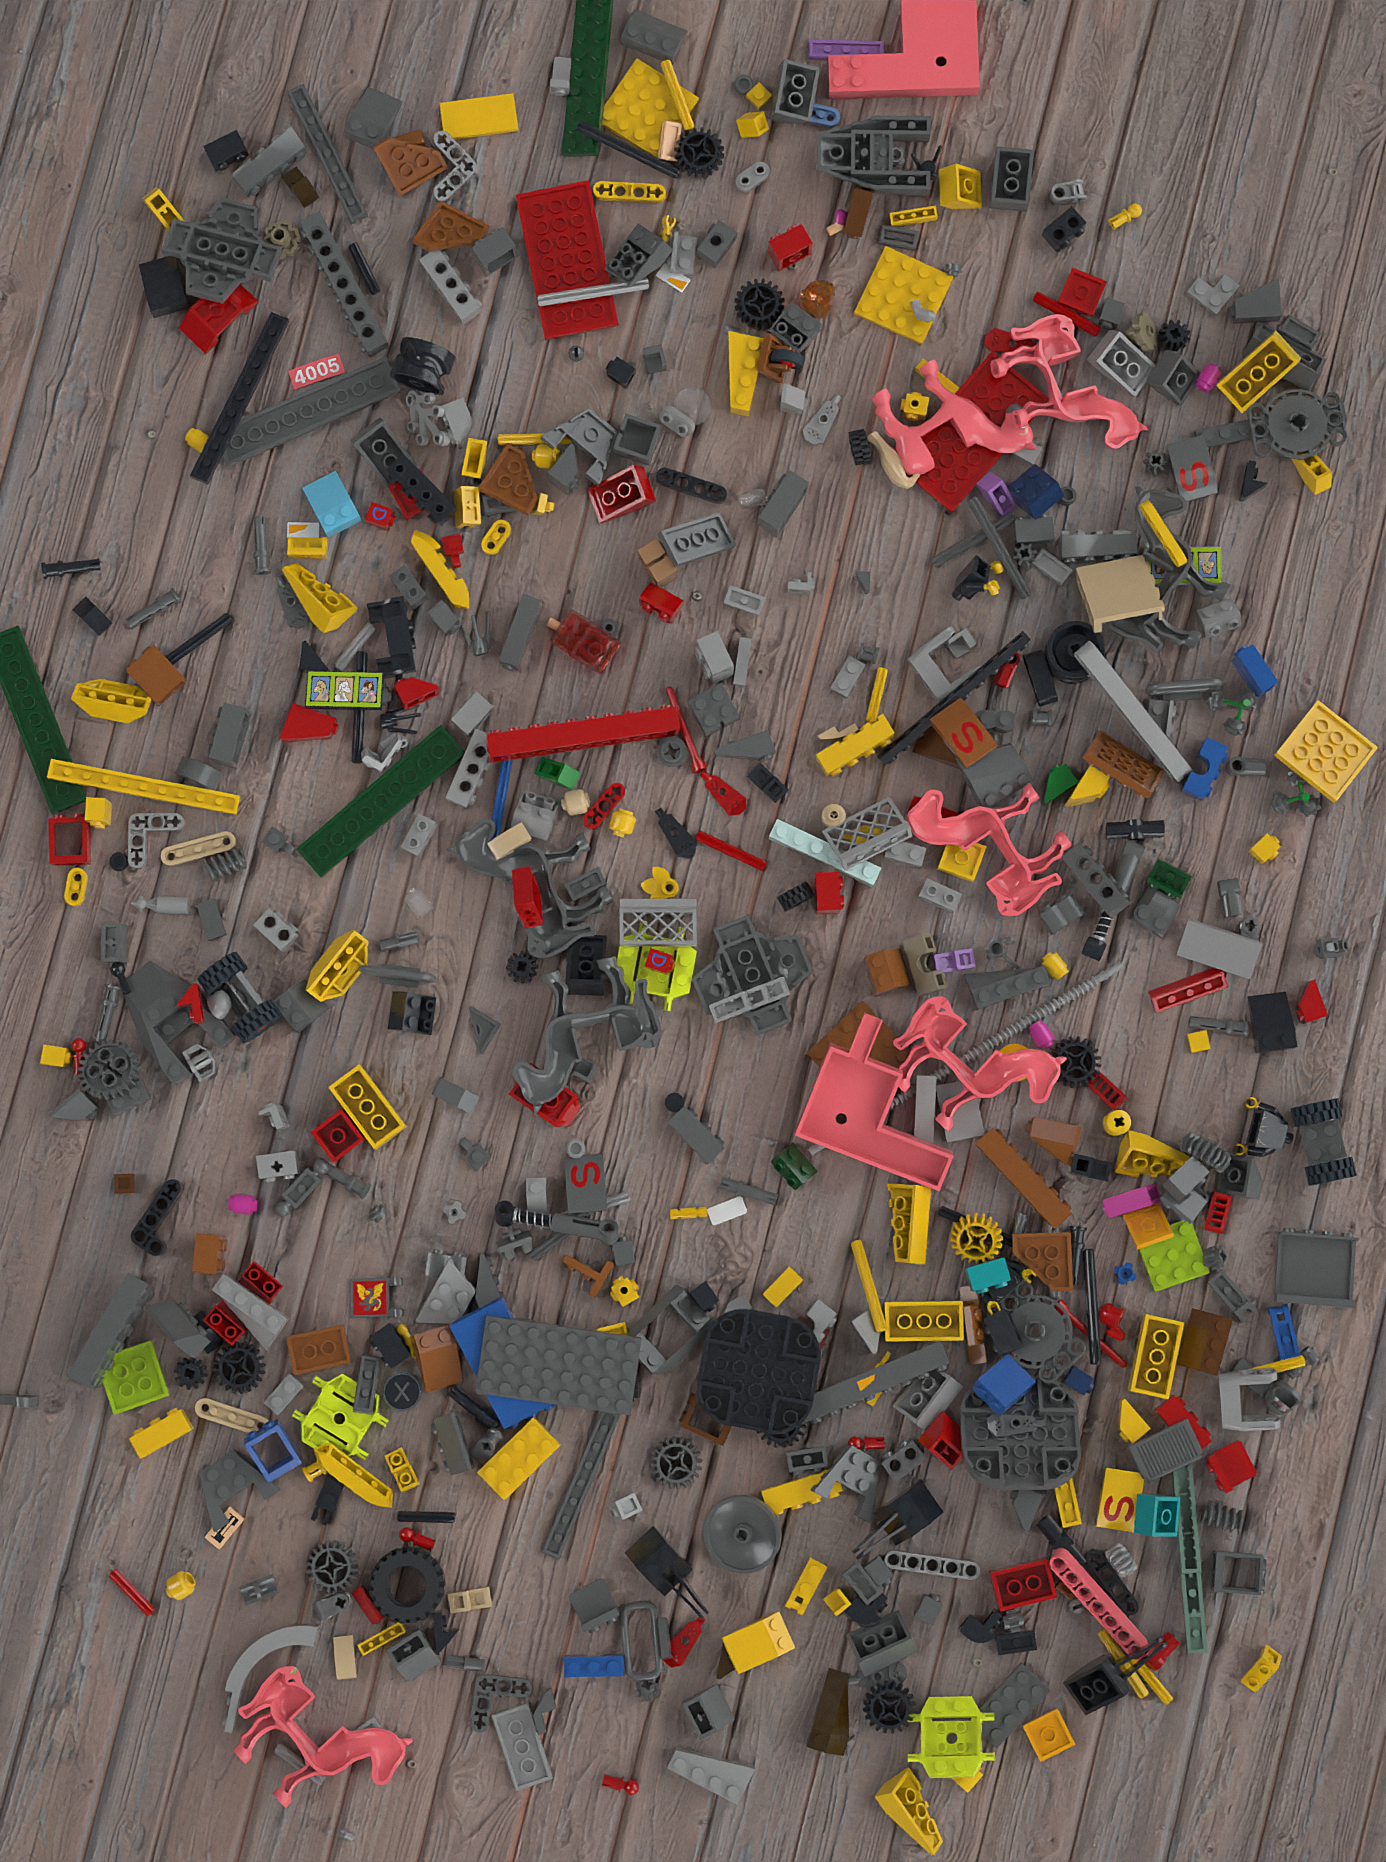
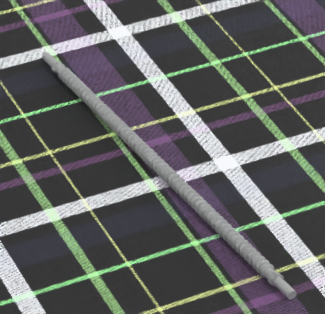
(1103, 975)

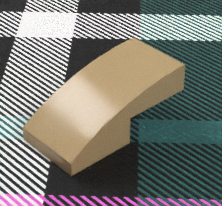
(833, 735)
(508, 841)
(469, 1600)
(345, 1657)

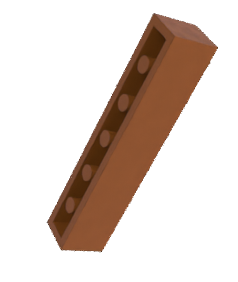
(1023, 1178)

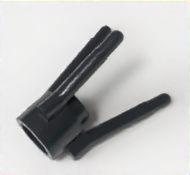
(928, 165)
(390, 720)

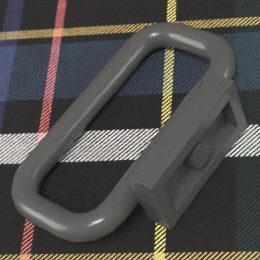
(1183, 689)
(398, 975)
(661, 1640)

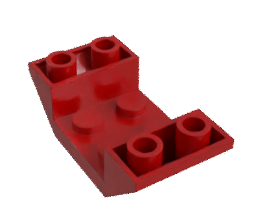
(209, 318)
(225, 1321)

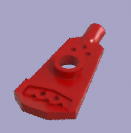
(1003, 340)
(727, 800)
(681, 1650)

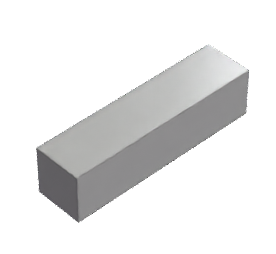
(742, 662)

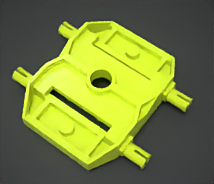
(657, 982)
(327, 1407)
(936, 1753)

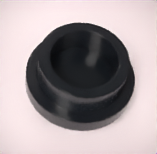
(119, 861)

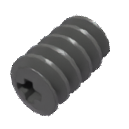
(226, 864)
(1222, 1516)

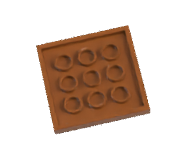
(1123, 764)
(844, 1033)

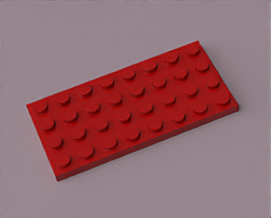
(566, 255)
(959, 466)

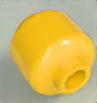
(545, 456)
(622, 822)
(180, 1585)

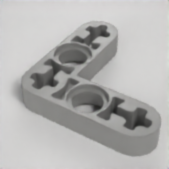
(458, 170)
(141, 831)

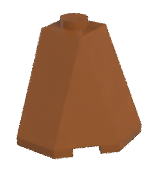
(1055, 1137)

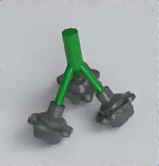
(1245, 701)
(1308, 805)

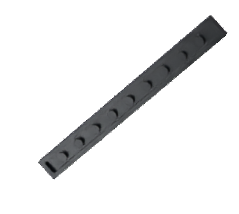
(239, 398)
(962, 691)

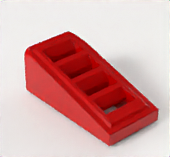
(1107, 1101)
(1215, 1195)

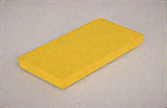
(479, 116)

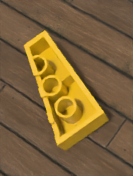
(743, 373)
(855, 746)

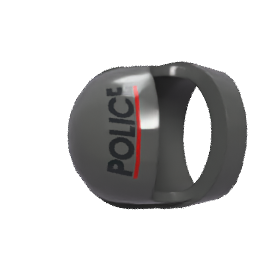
(1282, 1398)

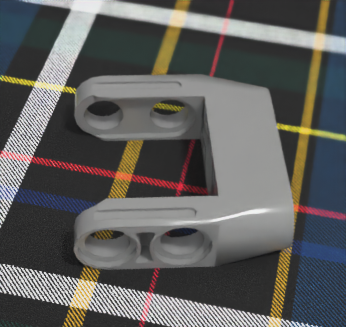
(928, 670)
(1231, 1403)

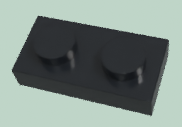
(1016, 1642)

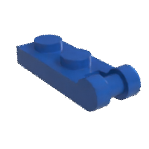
(1284, 1332)

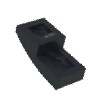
(767, 783)

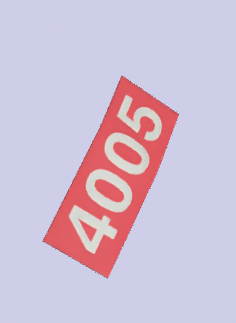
(316, 371)

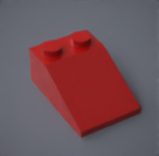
(621, 494)

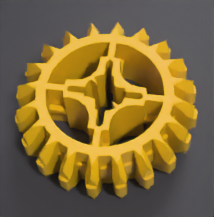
(965, 1248)

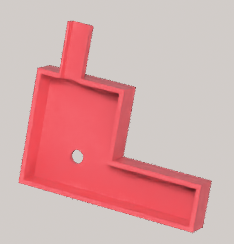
(927, 32)
(864, 1092)

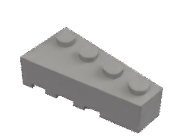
(716, 1774)

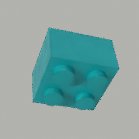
(987, 1275)
(1157, 1515)

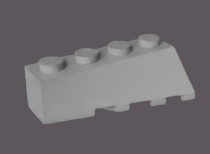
(255, 1313)

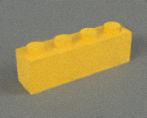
(796, 1492)

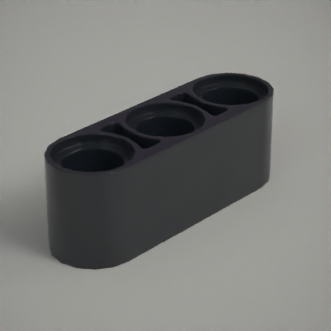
(1040, 678)

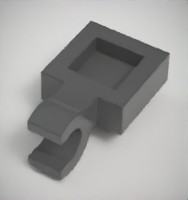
(277, 840)
(476, 1154)

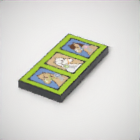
(344, 690)

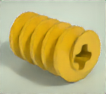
(1109, 1123)

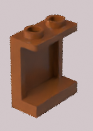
(156, 675)

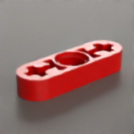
(617, 798)

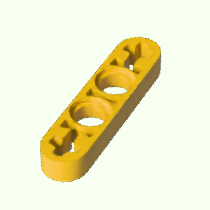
(629, 188)
(1162, 533)

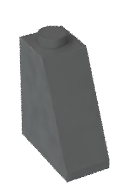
(1258, 305)

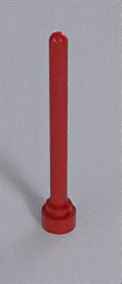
(697, 763)
(1084, 1329)

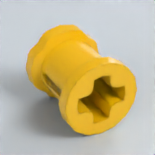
(313, 1471)

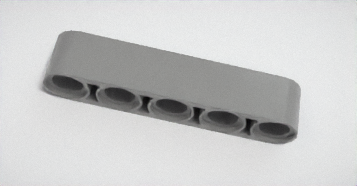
(940, 1569)

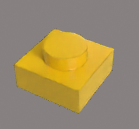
(759, 96)

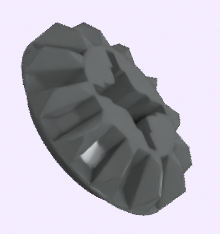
(675, 743)

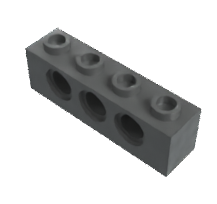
(1075, 859)

